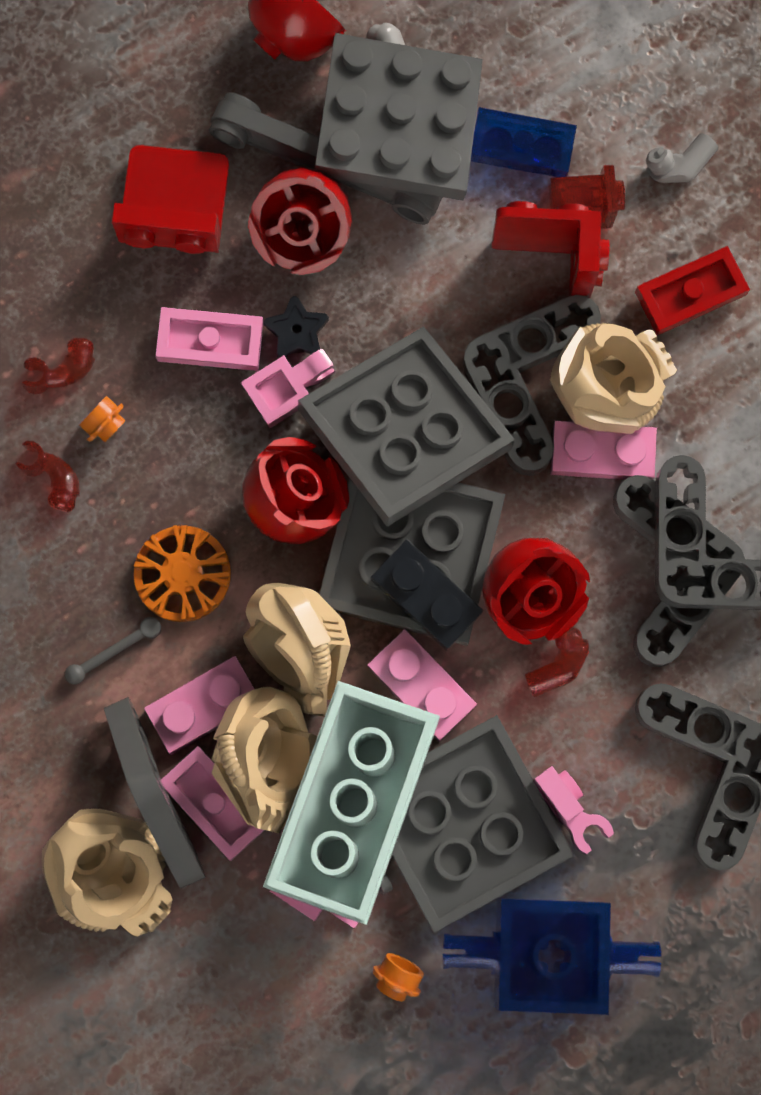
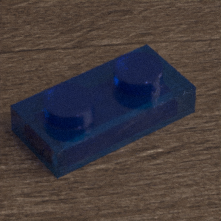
(523, 143)

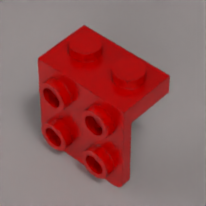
(172, 199)
(562, 230)

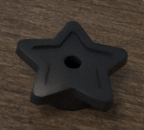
(282, 326)

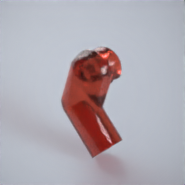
(565, 667)

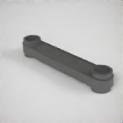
(240, 122)

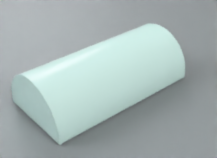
(351, 802)

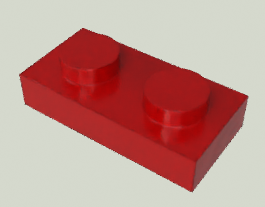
(692, 290)

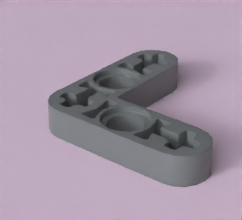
(514, 360)
(692, 557)
(654, 623)
(728, 749)
(150, 793)

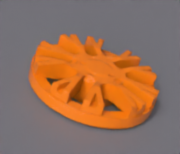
(182, 573)

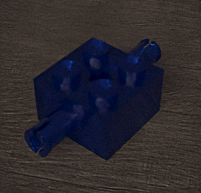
(577, 982)

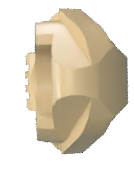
(611, 377)
(298, 642)
(262, 755)
(106, 873)

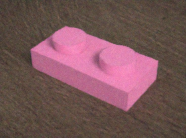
(209, 339)
(601, 453)
(421, 682)
(198, 705)
(208, 804)

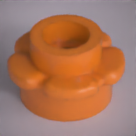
(103, 420)
(398, 977)

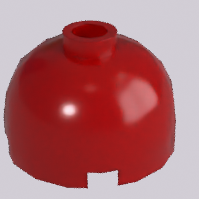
(294, 28)
(300, 221)
(294, 492)
(535, 589)

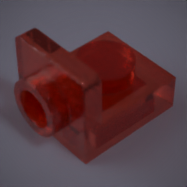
(594, 191)

